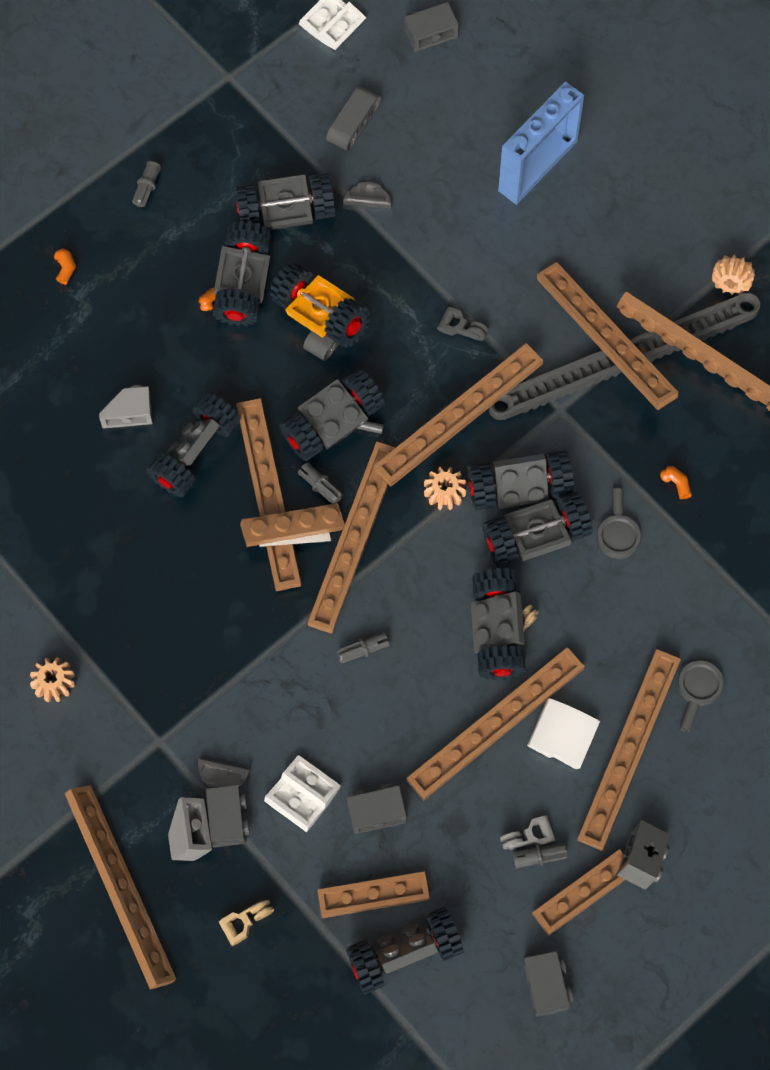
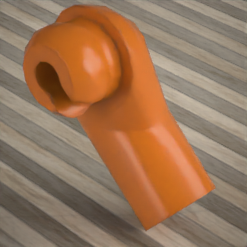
(67, 263)
(206, 300)
(680, 479)

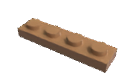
(292, 524)
(373, 894)
(580, 894)

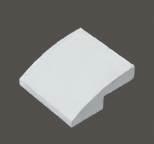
(332, 21)
(563, 733)
(302, 793)

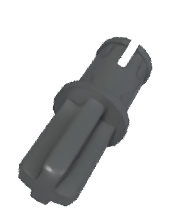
(146, 184)
(320, 483)
(362, 647)
(540, 855)

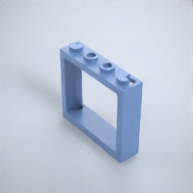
(560, 112)

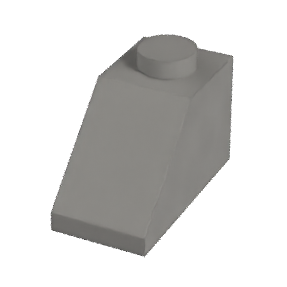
(128, 408)
(189, 830)

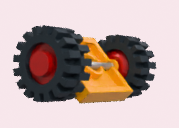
(320, 305)

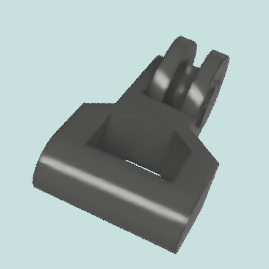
(475, 331)

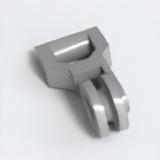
(514, 843)

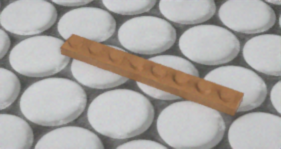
(607, 336)
(695, 348)
(458, 414)
(267, 488)
(350, 545)
(495, 724)
(628, 750)
(120, 887)

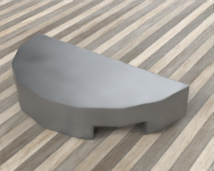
(368, 195)
(220, 774)

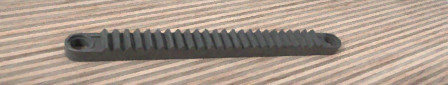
(600, 367)

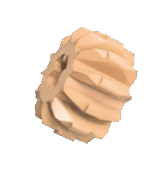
(733, 275)
(436, 484)
(55, 670)

